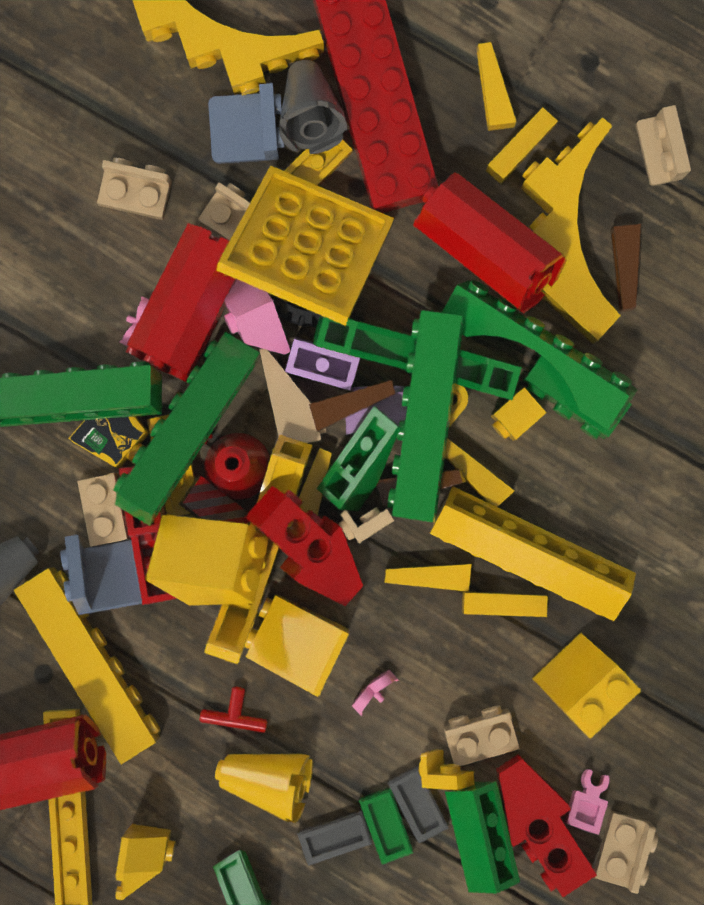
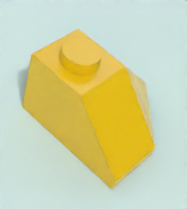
(142, 857)

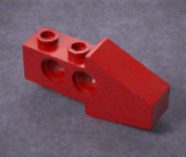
(143, 542)
(322, 567)
(530, 798)

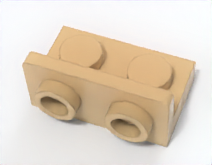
(663, 147)
(134, 188)
(224, 210)
(103, 519)
(372, 523)
(481, 736)
(626, 851)

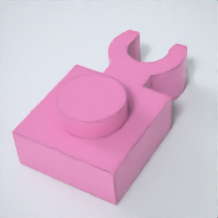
(586, 807)

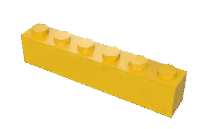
(533, 554)
(88, 665)

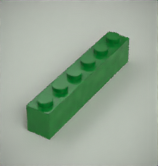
(80, 394)
(427, 416)
(185, 429)

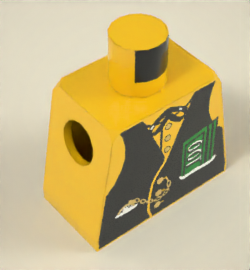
(111, 438)

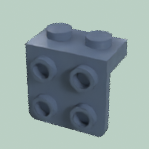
(245, 126)
(100, 576)

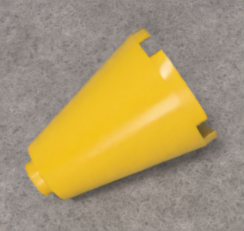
(268, 781)

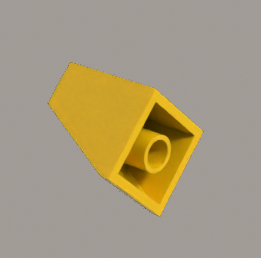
(207, 560)
(296, 643)
(586, 685)

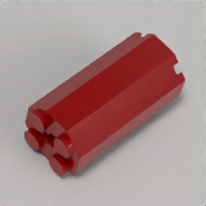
(489, 242)
(183, 305)
(50, 761)

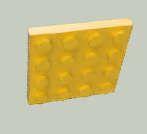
(306, 245)

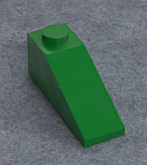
(361, 462)

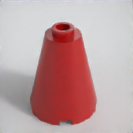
(252, 467)

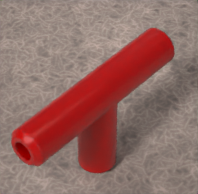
(234, 717)

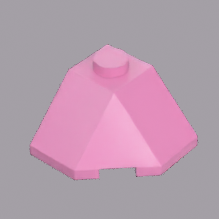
(255, 318)

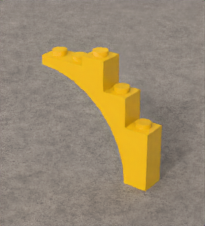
(206, 41)
(557, 192)
(236, 620)

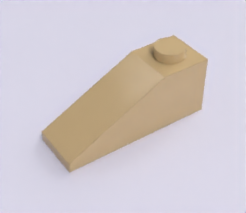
(288, 403)

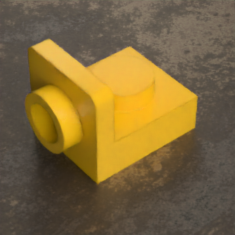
(440, 776)

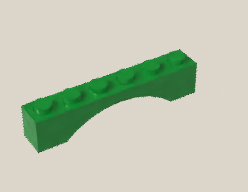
(393, 349)
(596, 389)

